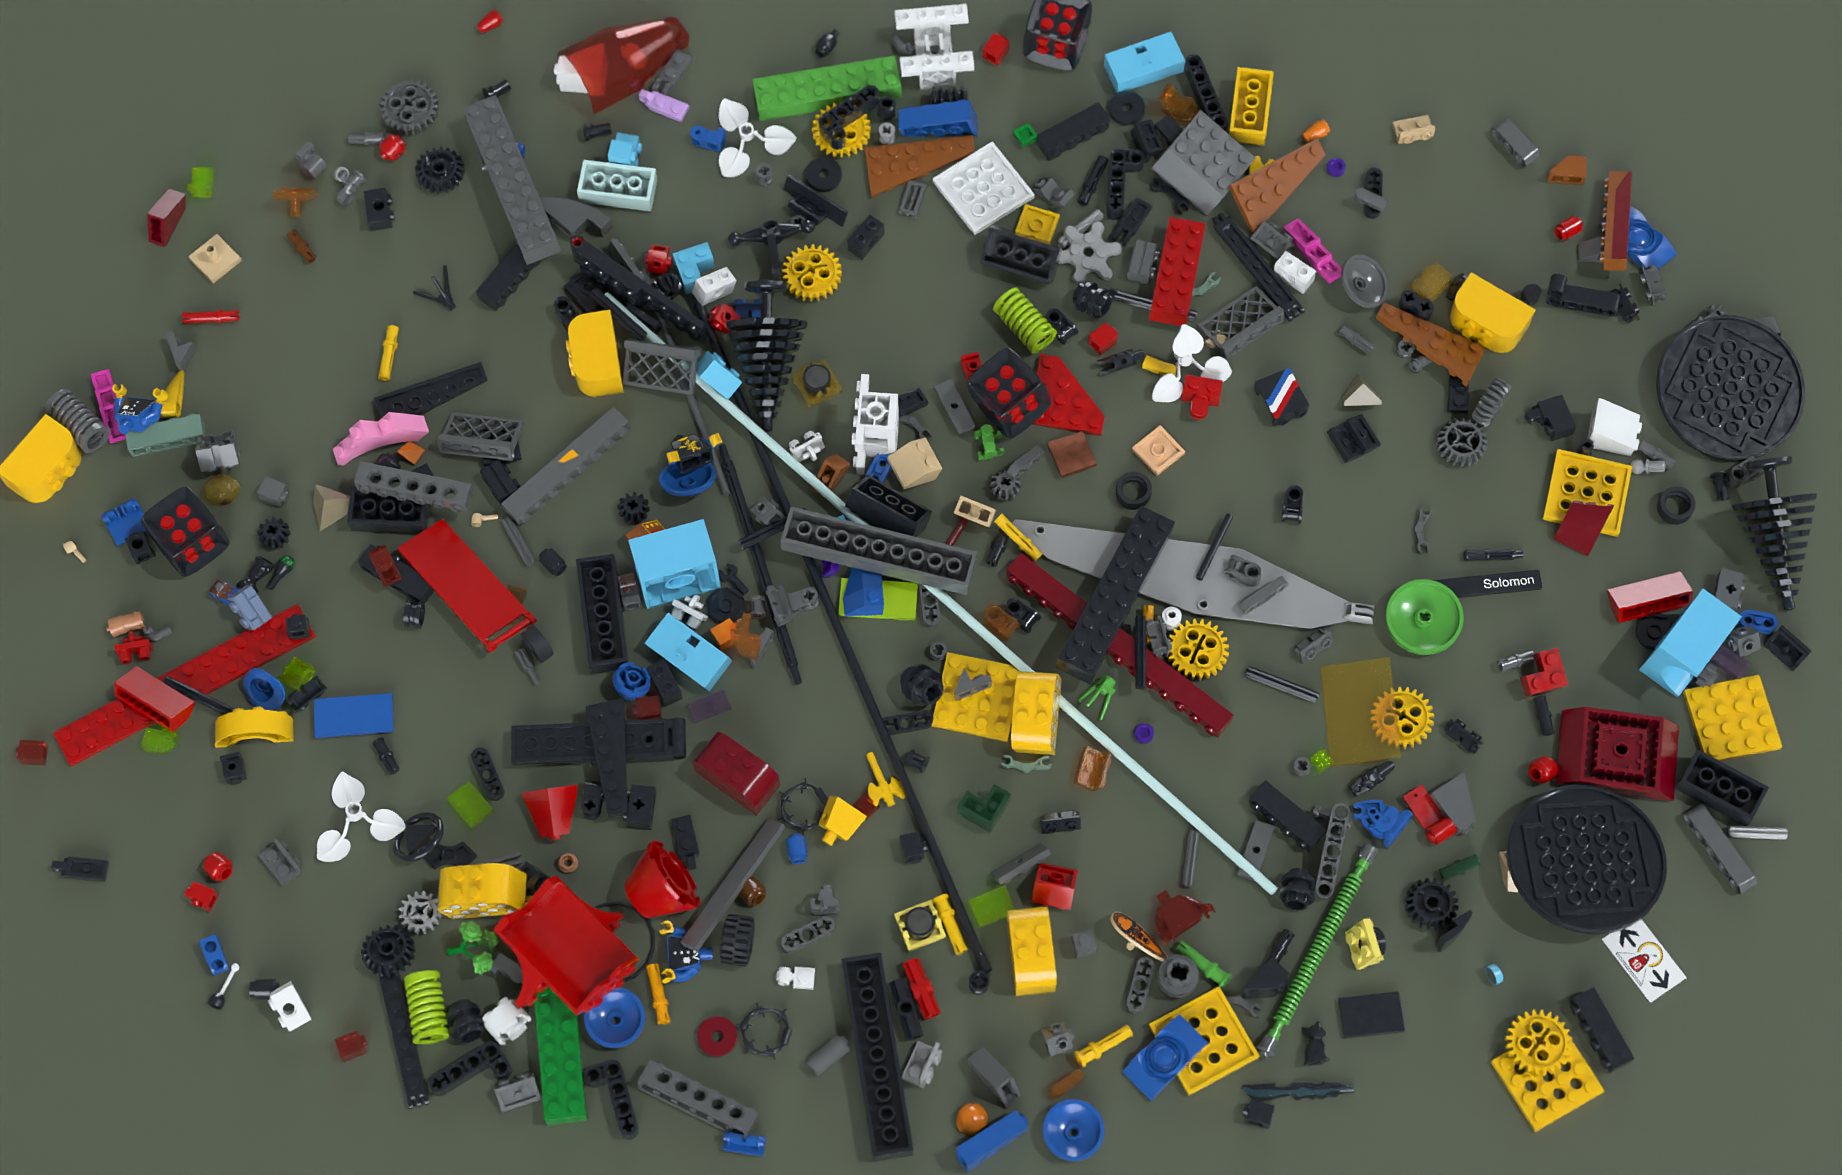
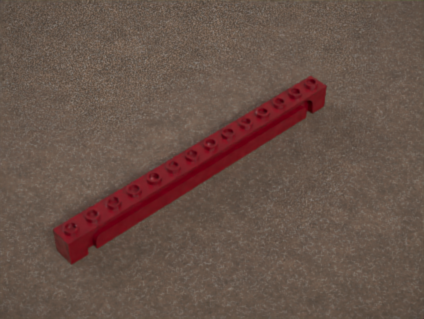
(1159, 675)

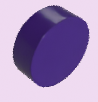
(1336, 167)
(1144, 733)

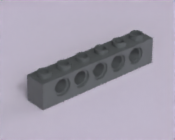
(369, 472)
(702, 1109)

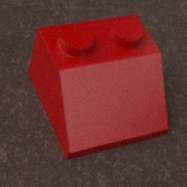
(1054, 886)

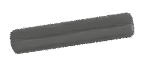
(518, 541)
(1190, 859)

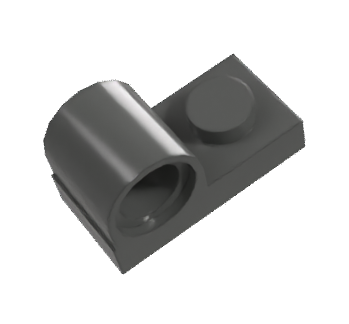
(309, 161)

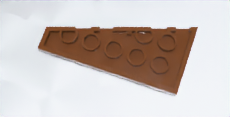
(1438, 344)

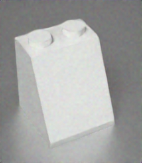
(568, 77)
(1614, 428)

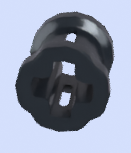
(921, 766)

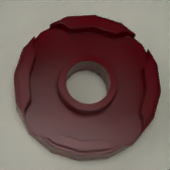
(713, 1025)

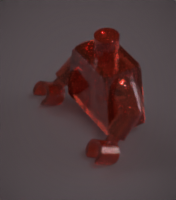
(1178, 915)

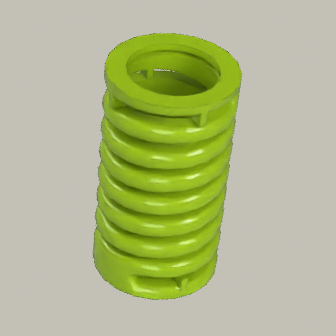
(1024, 320)
(426, 1007)

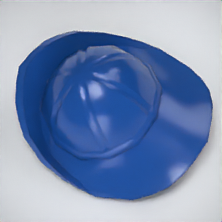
(263, 689)

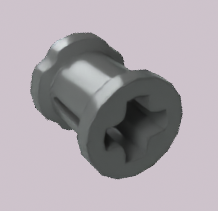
(760, 177)
(757, 606)

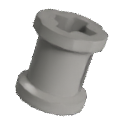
(886, 134)

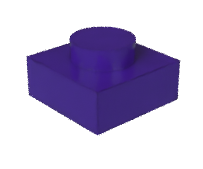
(829, 568)

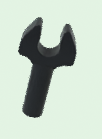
(732, 578)

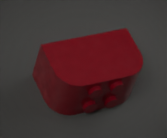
(737, 772)

